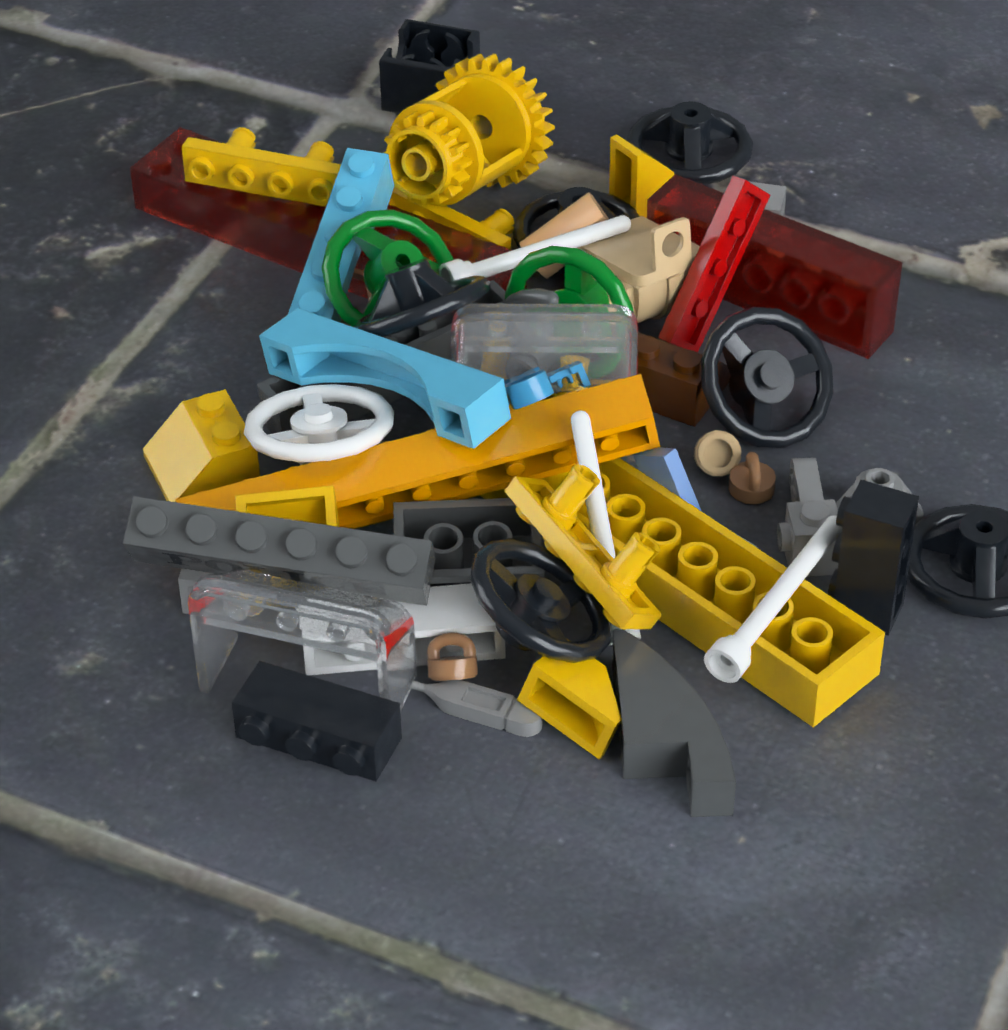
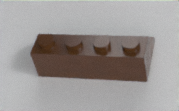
(674, 379)

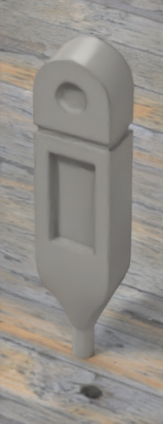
(482, 706)

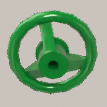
(382, 252)
(579, 284)

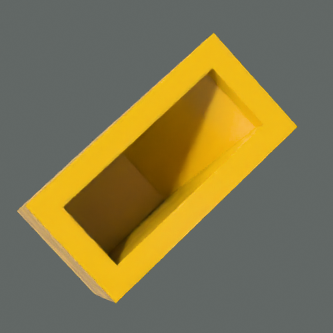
(634, 174)
(574, 701)

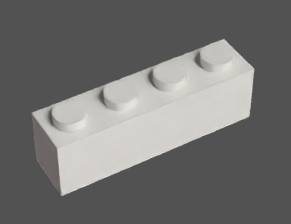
(448, 611)

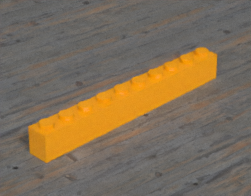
(432, 468)

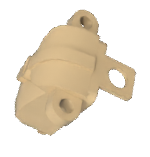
(649, 263)

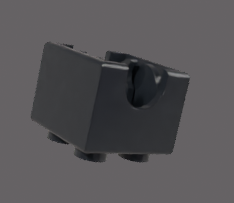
(421, 60)

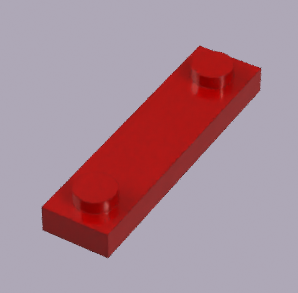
(714, 264)

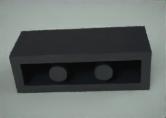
(874, 552)
(317, 720)

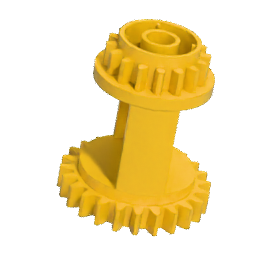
(469, 133)

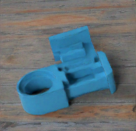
(535, 383)

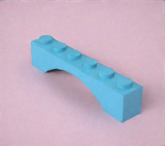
(361, 186)
(457, 398)

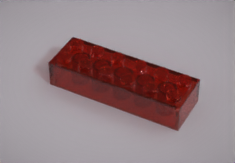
(827, 282)

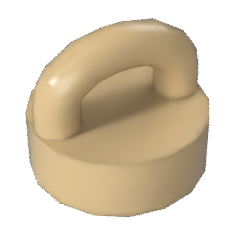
(717, 453)

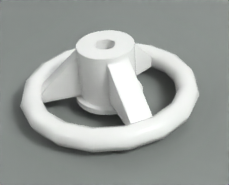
(319, 429)

